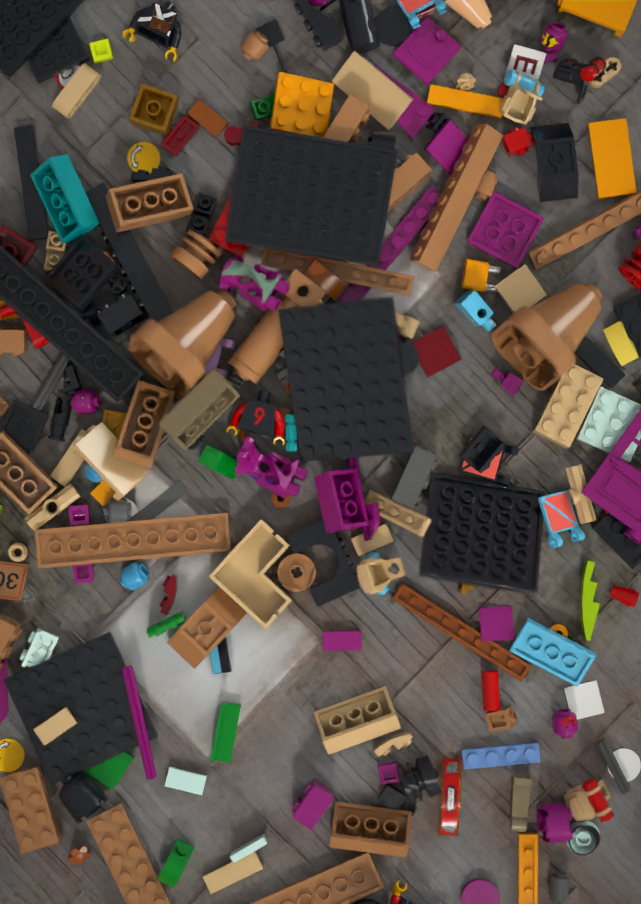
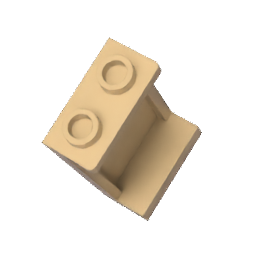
(99, 450)

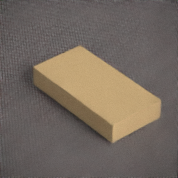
(381, 537)
(55, 725)

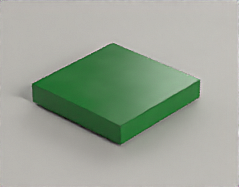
(111, 770)

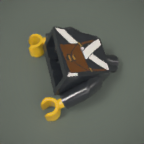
(158, 25)

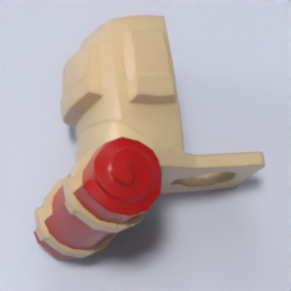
(588, 801)

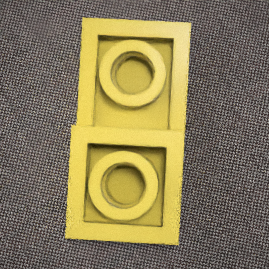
(620, 343)

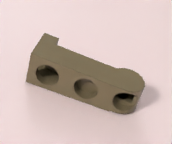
(519, 802)

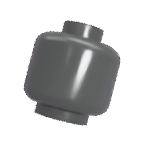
(117, 511)

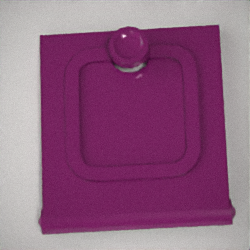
(424, 53)

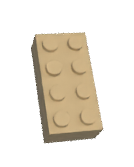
(567, 406)

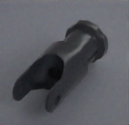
(60, 420)

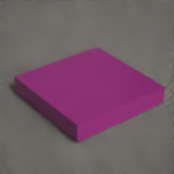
(447, 146)

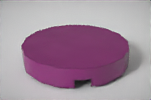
(480, 892)

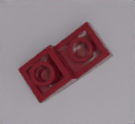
(171, 589)

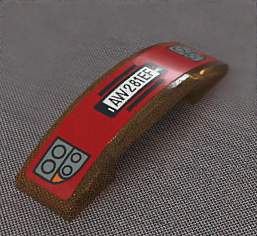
(450, 796)

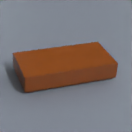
(207, 118)

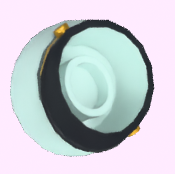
(585, 837)

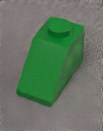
(218, 461)

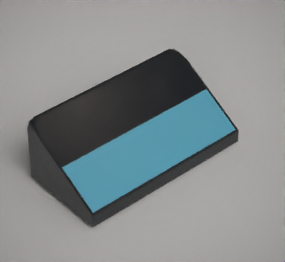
(220, 658)

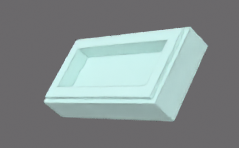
(185, 780)
(248, 848)

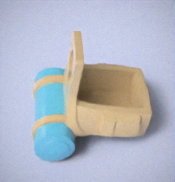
(521, 97)
(375, 573)

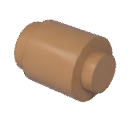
(486, 186)

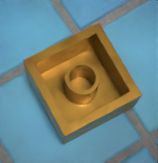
(154, 110)

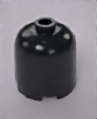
(81, 796)

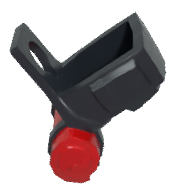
(578, 73)

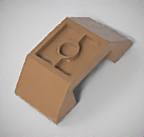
(206, 627)

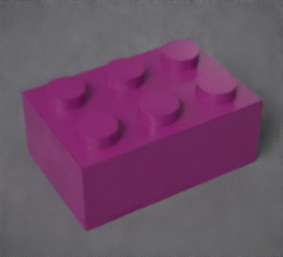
(341, 500)

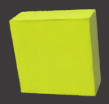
(101, 50)

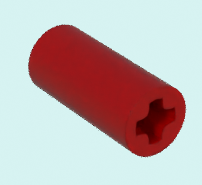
(490, 690)

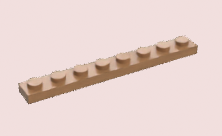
(585, 231)
(345, 271)

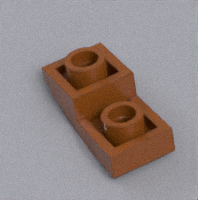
(324, 278)

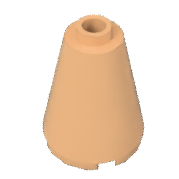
(472, 10)

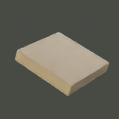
(520, 289)

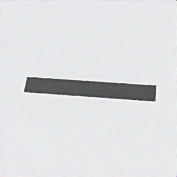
(160, 503)

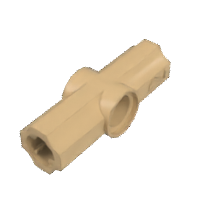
(582, 504)
(43, 515)

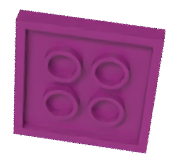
(505, 230)

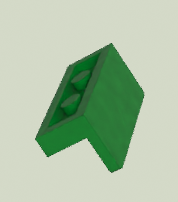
(225, 732)

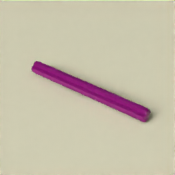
(139, 722)

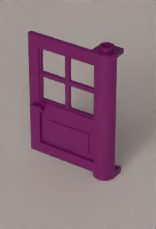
(618, 484)

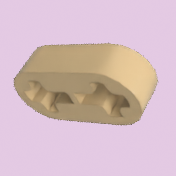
(607, 75)

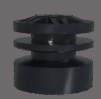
(418, 779)

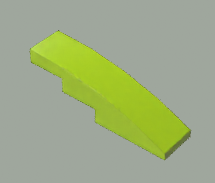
(587, 608)

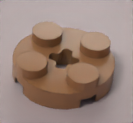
(292, 562)

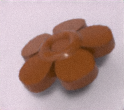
(78, 855)

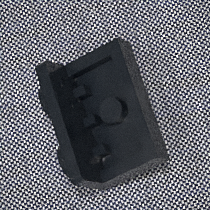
(482, 450)

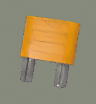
(476, 275)

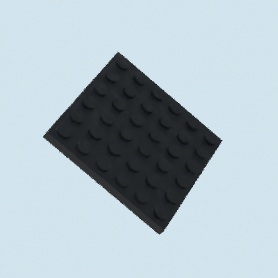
(482, 534)
(94, 691)

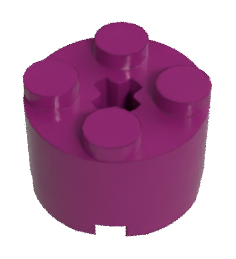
(554, 822)

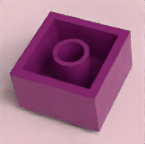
(312, 804)

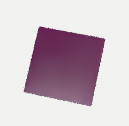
(496, 623)

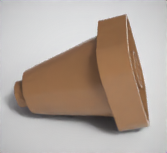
(543, 338)
(184, 341)

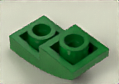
(262, 107)

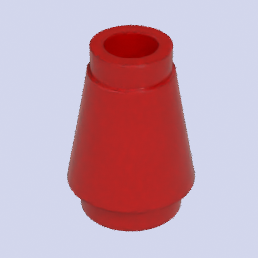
(625, 595)

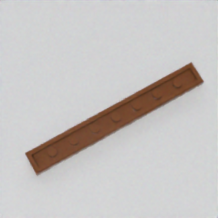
(461, 632)

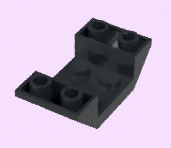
(556, 162)

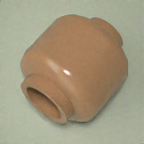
(254, 45)

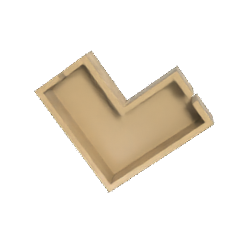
(244, 578)

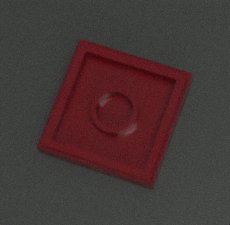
(436, 351)

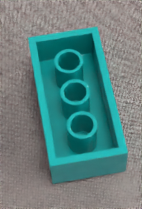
(64, 198)

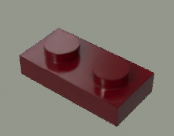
(180, 136)

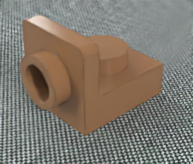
(501, 719)

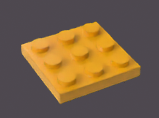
(301, 105)

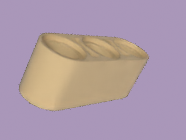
(76, 91)

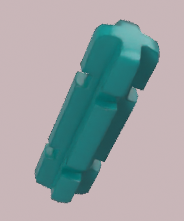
(290, 432)

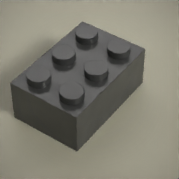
(414, 478)

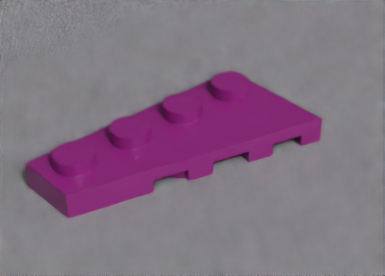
(416, 113)

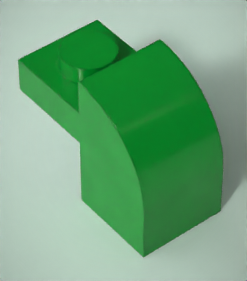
(175, 863)

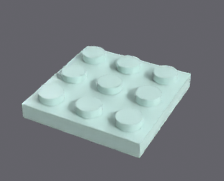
(608, 420)

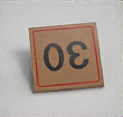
(12, 580)

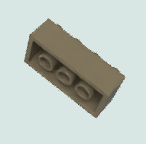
(199, 409)

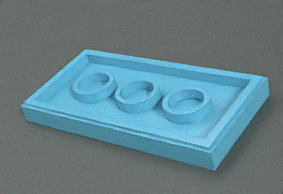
(552, 652)

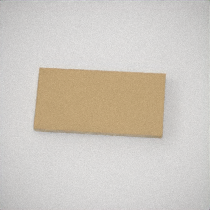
(374, 88)

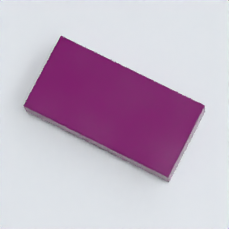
(341, 640)

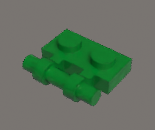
(161, 627)

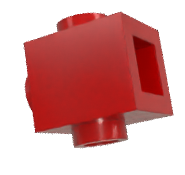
(517, 142)

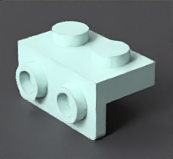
(40, 648)

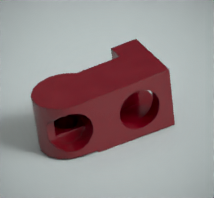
(234, 135)

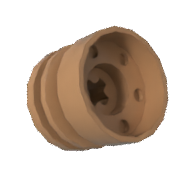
(195, 254)

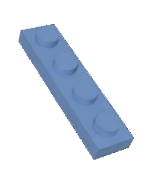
(500, 755)

